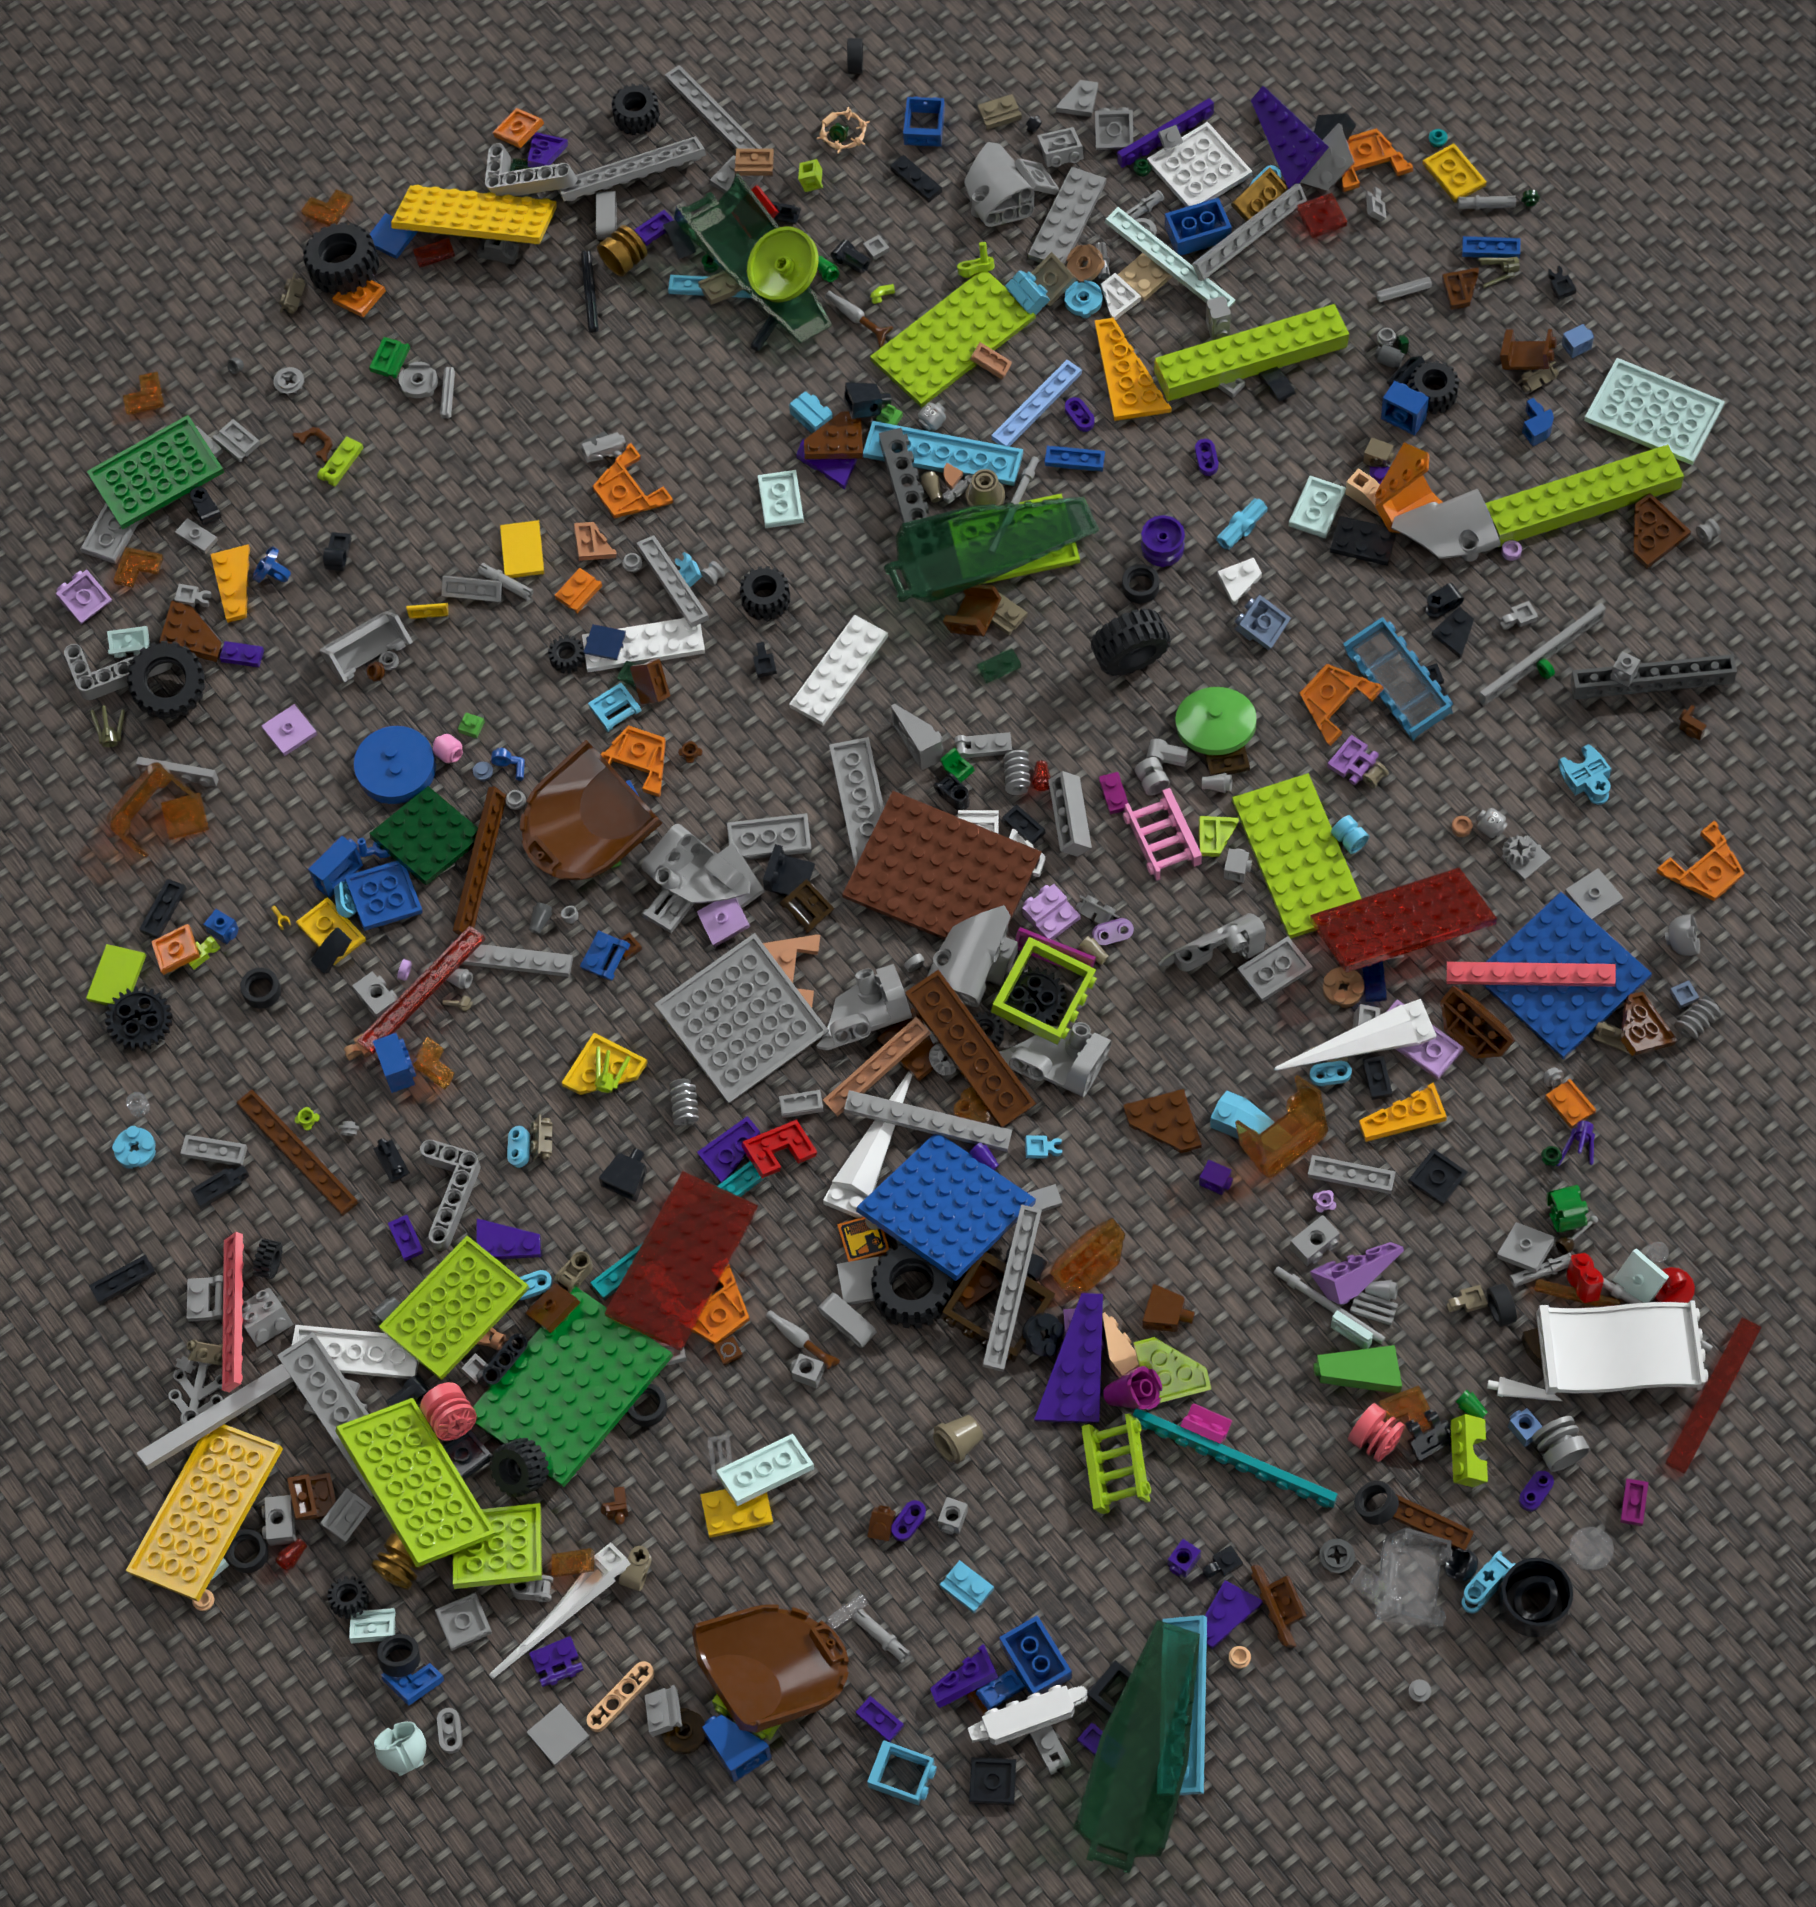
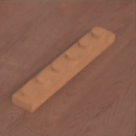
(878, 1064)

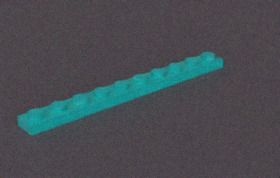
(610, 1280)
(1240, 1460)

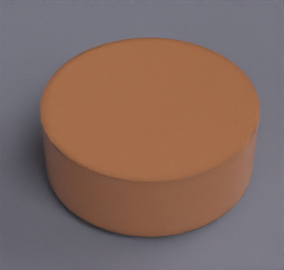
(1461, 826)

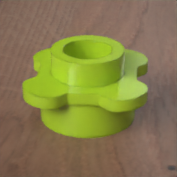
(304, 1113)

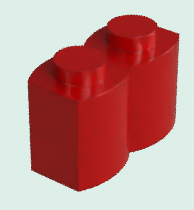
(1584, 1277)

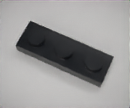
(916, 178)
(162, 908)
(122, 1279)

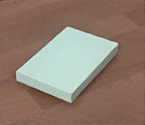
(780, 499)
(1317, 506)

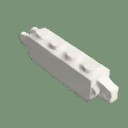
(1028, 1715)

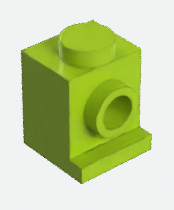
(810, 175)

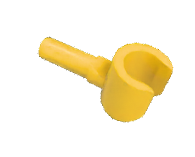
(280, 917)

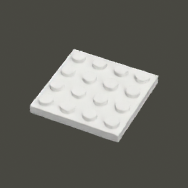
(1200, 166)

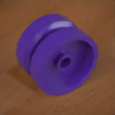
(1162, 541)

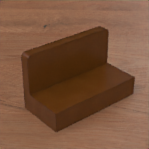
(650, 682)

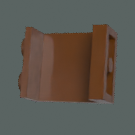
(1527, 354)
(975, 611)

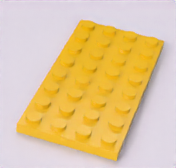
(474, 214)
(204, 1511)

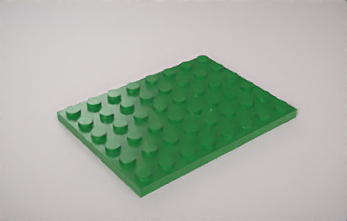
(572, 1386)

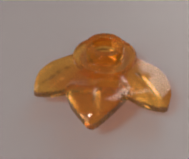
(975, 1107)

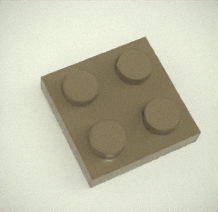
(1053, 277)

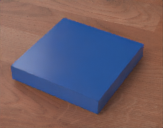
(390, 240)

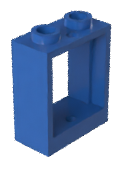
(923, 136)
(334, 865)

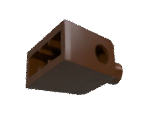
(1165, 1310)

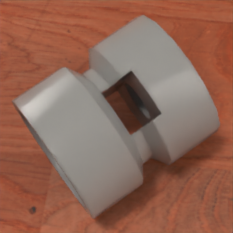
(1152, 776)

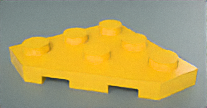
(583, 1072)

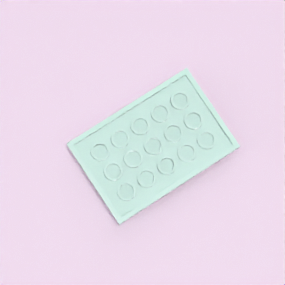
(1654, 410)

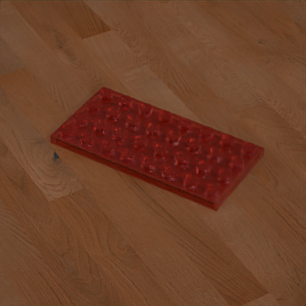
(1403, 919)
(681, 1261)

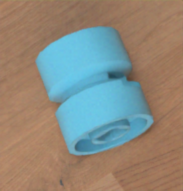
(1352, 836)

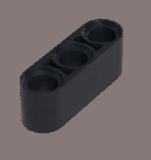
(493, 1365)

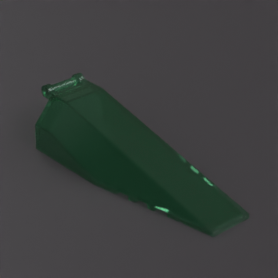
(728, 234)
(982, 542)
(1142, 1753)

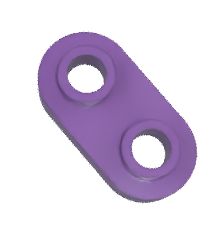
(1113, 931)

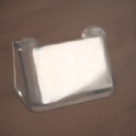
(1412, 1569)

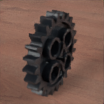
(1048, 988)
(145, 1034)

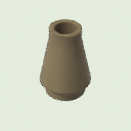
(931, 485)
(1091, 947)

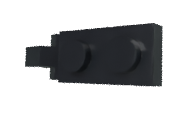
(218, 1185)

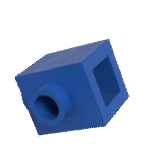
(221, 926)

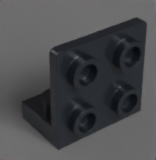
(785, 872)

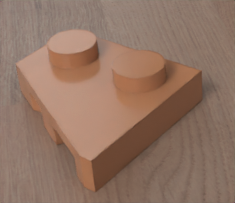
(591, 542)

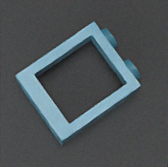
(880, 1764)

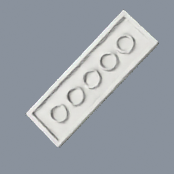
(652, 641)
(838, 670)
(362, 1352)

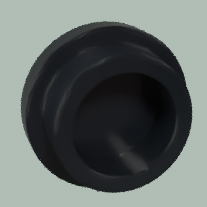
(1033, 123)

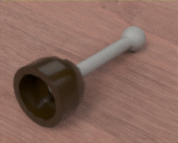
(1566, 1244)

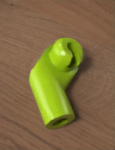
(880, 291)

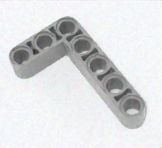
(525, 181)
(96, 679)
(453, 1191)

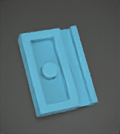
(966, 1586)

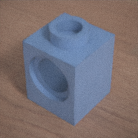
(1577, 340)
(1524, 1435)

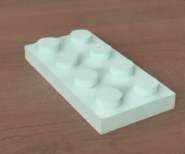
(765, 1469)

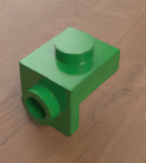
(956, 765)

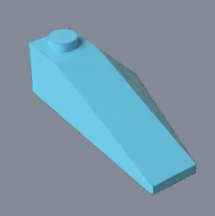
(1233, 1108)

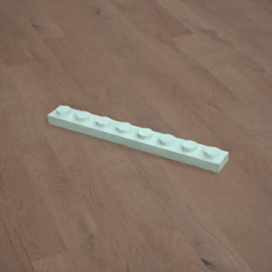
(1164, 256)

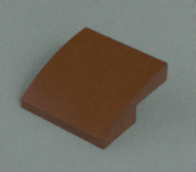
(311, 1496)

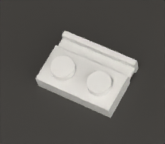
(984, 818)

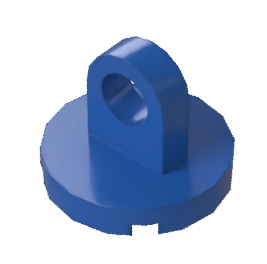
(269, 566)

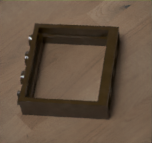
(973, 1331)

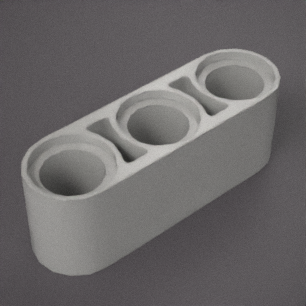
(606, 214)
(847, 1320)

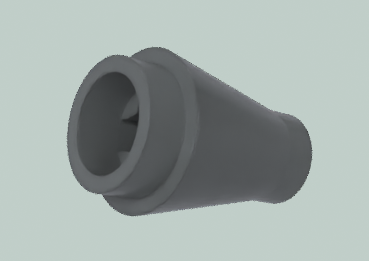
(540, 916)

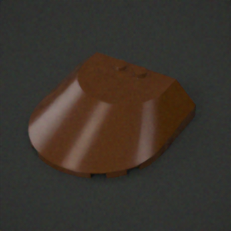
(583, 818)
(771, 1664)

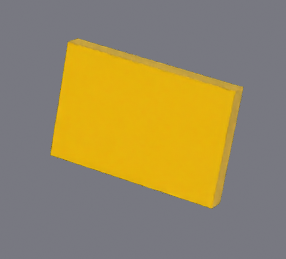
(1454, 172)
(522, 549)
(323, 920)

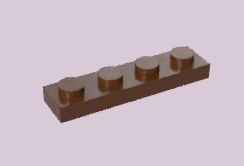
(1432, 1523)

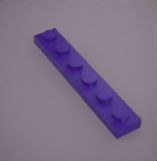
(1151, 141)

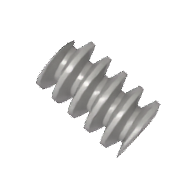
(1016, 772)
(1698, 1017)
(683, 1103)

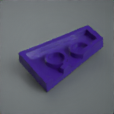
(545, 149)
(833, 469)
(725, 1151)
(507, 1242)
(1227, 1611)
(969, 1677)

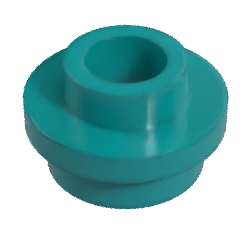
(1435, 141)

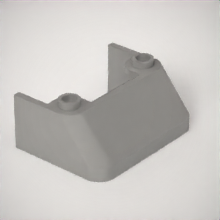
(365, 643)

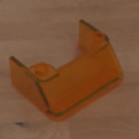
(144, 787)
(1290, 1135)

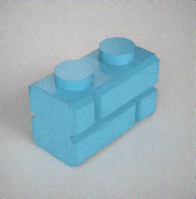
(1027, 292)
(810, 412)

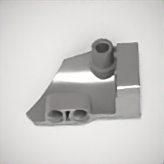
(997, 188)
(1451, 527)
(693, 869)
(1242, 935)
(970, 953)
(866, 1007)
(1069, 1064)

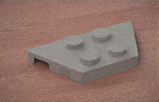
(1332, 163)

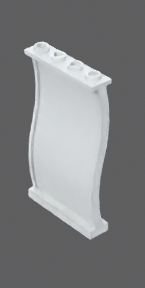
(1621, 1347)

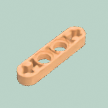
(622, 1698)

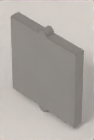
(1527, 870)

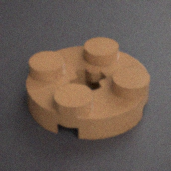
(1093, 267)
(1340, 997)

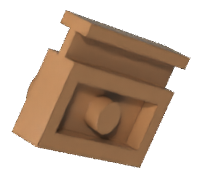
(754, 162)

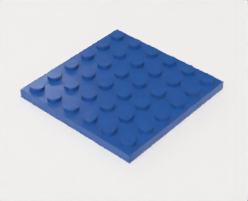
(1566, 1013)
(945, 1205)

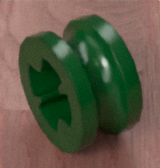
(709, 268)

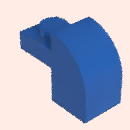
(1540, 423)

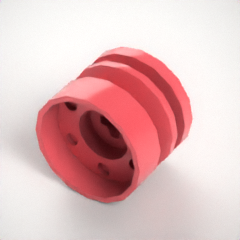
(448, 1411)
(1378, 1434)

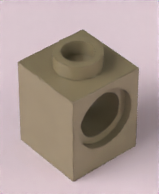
(1378, 453)

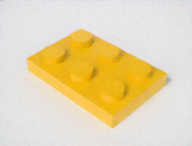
(726, 1517)

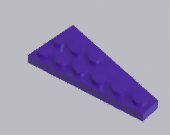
(1291, 141)
(1076, 1376)

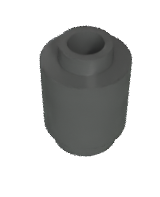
(1389, 356)
(383, 1310)

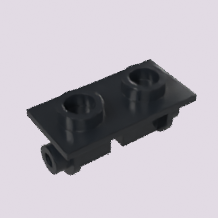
(787, 212)
(391, 1159)

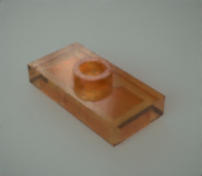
(573, 1562)

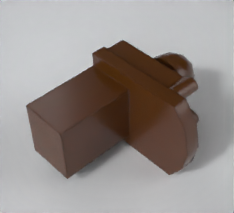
(616, 1510)

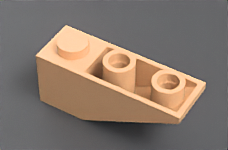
(1363, 489)
(1120, 1352)

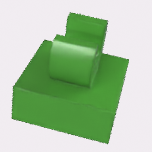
(889, 415)
(471, 725)

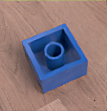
(1404, 407)
(395, 1062)

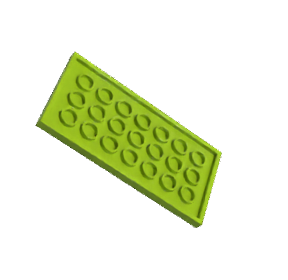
(941, 342)
(1295, 851)
(415, 1482)

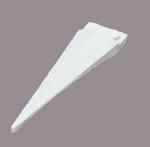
(1394, 1029)
(861, 1170)
(607, 1565)

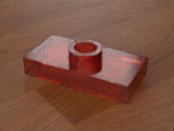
(434, 252)

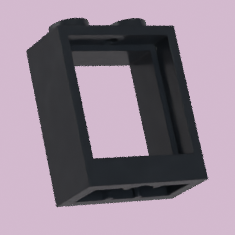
(1103, 1684)

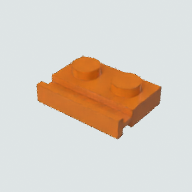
(578, 590)
(1570, 1103)

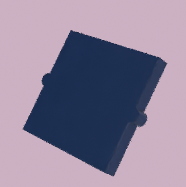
(604, 642)

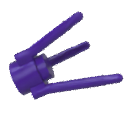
(1583, 1133)

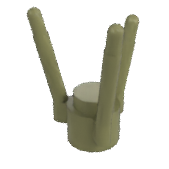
(1508, 265)
(108, 736)

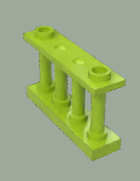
(1095, 1458)

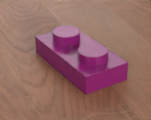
(1113, 792)
(1634, 1502)

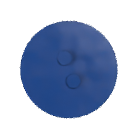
(394, 764)

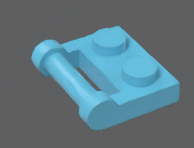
(611, 702)

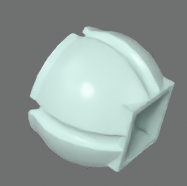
(401, 1748)

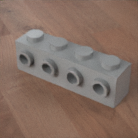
(1070, 813)

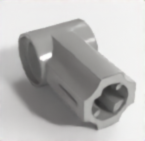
(1167, 753)

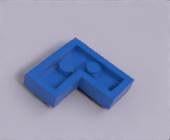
(414, 1686)

